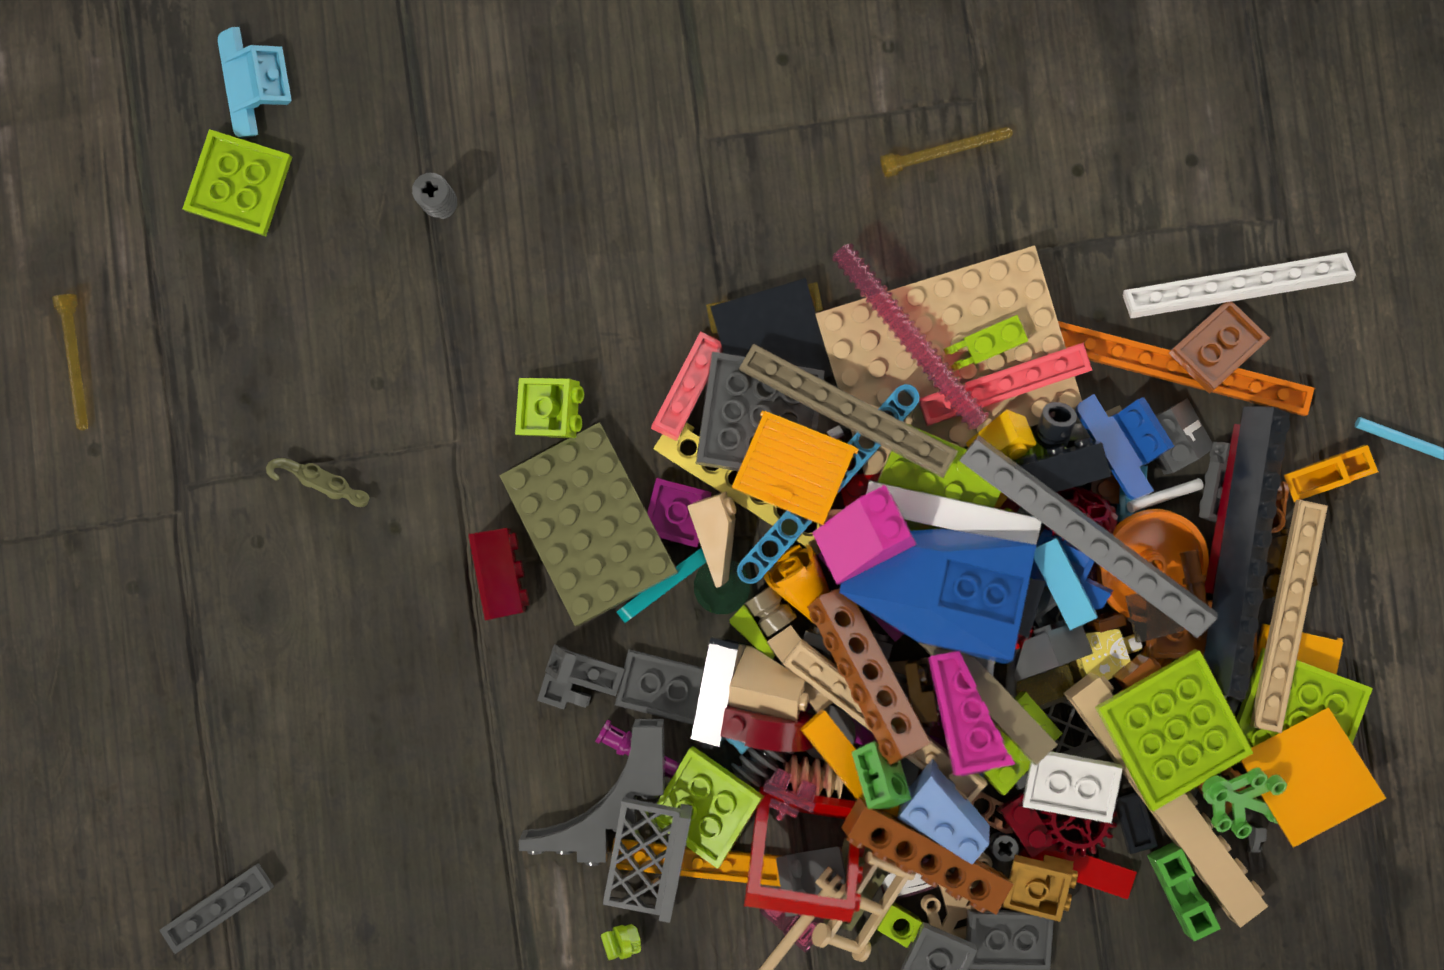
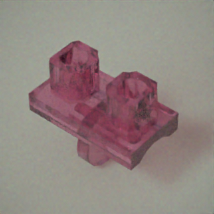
(778, 787)

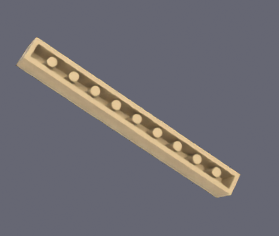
(1180, 819)

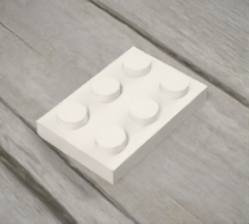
(1073, 786)

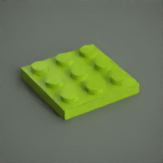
(237, 182)
(718, 802)

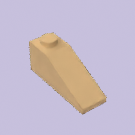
(715, 529)

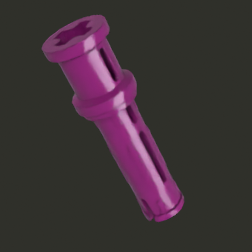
(621, 743)

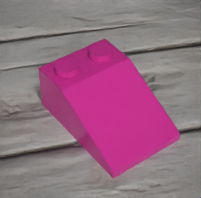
(863, 535)

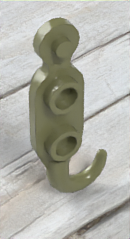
(319, 479)

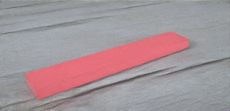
(1012, 382)

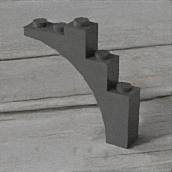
(590, 831)

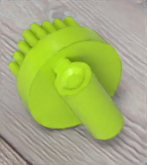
(621, 942)

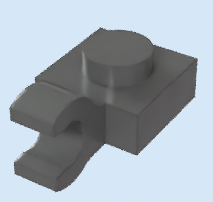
(559, 694)

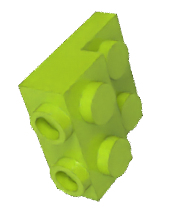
(548, 407)

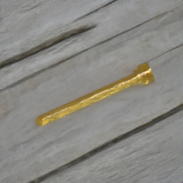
(892, 164)
(66, 307)

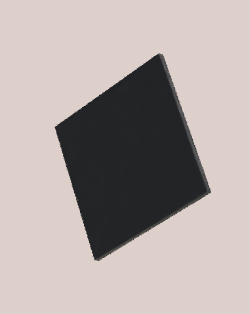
(777, 321)

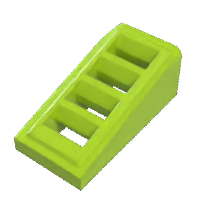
(747, 626)

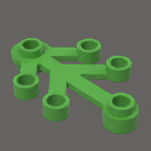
(1218, 790)

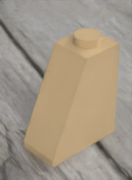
(767, 687)

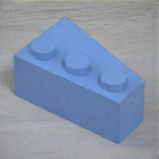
(945, 815)

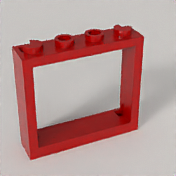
(799, 902)

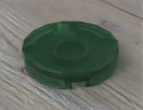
(724, 598)

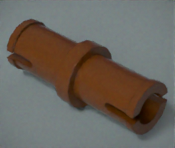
(1193, 574)

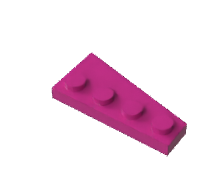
(968, 729)

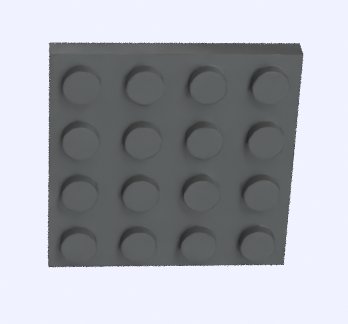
(734, 411)

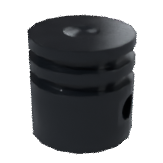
(1055, 425)

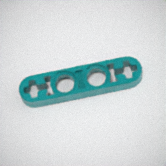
(649, 596)

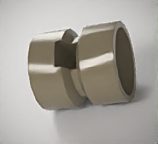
(770, 610)

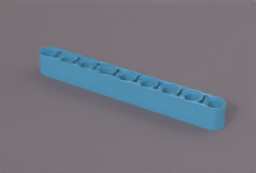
(775, 534)

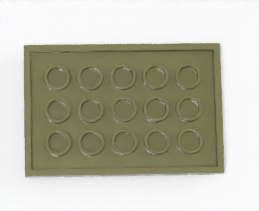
(588, 524)

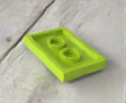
(1006, 777)

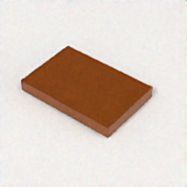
(1219, 346)

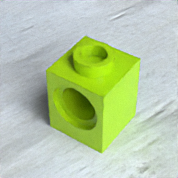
(906, 935)

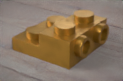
(1041, 886)

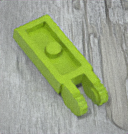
(989, 342)

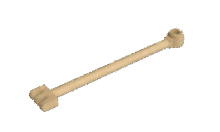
(829, 890)

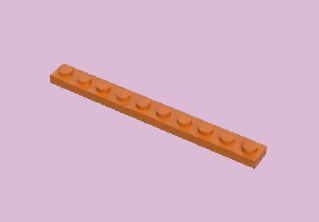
(1160, 364)

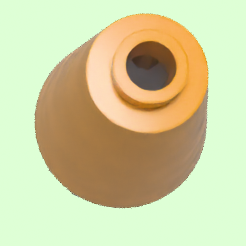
(798, 578)

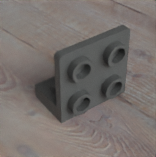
(801, 870)

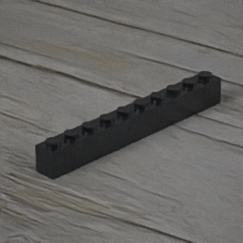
(1245, 547)

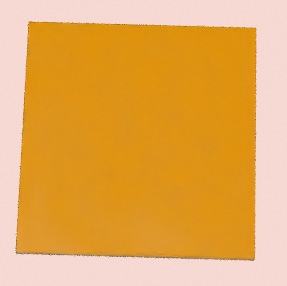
(1321, 773)

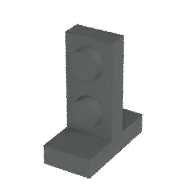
(584, 671)

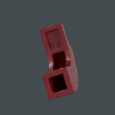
(765, 731)

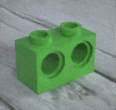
(881, 783)

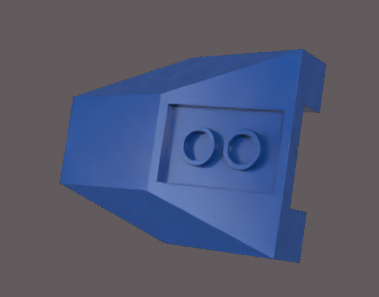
(951, 591)

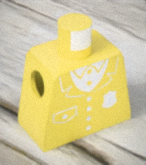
(1109, 653)

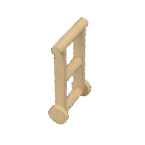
(861, 947)

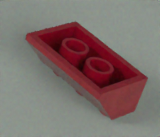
(498, 573)

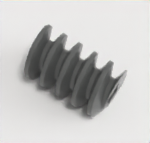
(434, 195)
(757, 765)

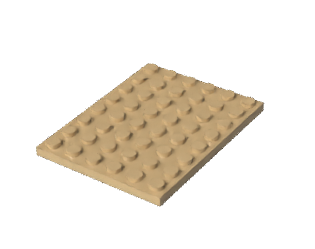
(947, 309)

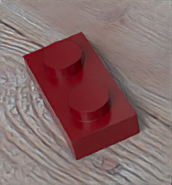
(1026, 826)

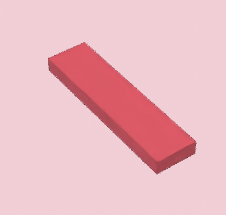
(686, 387)

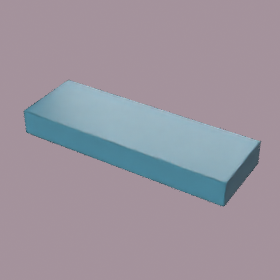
(1064, 584)

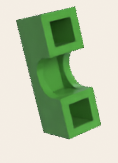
(1186, 901)

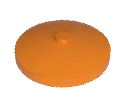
(1159, 539)

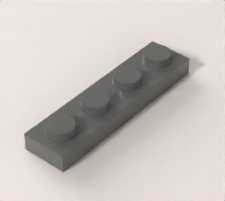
(216, 908)

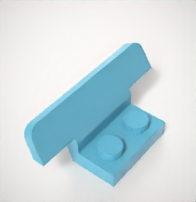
(251, 78)

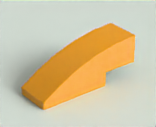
(1330, 473)

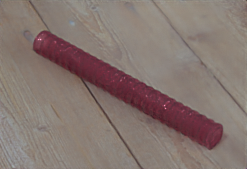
(910, 336)

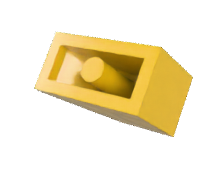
(1008, 434)

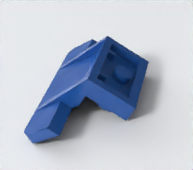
(1128, 439)
(1082, 565)

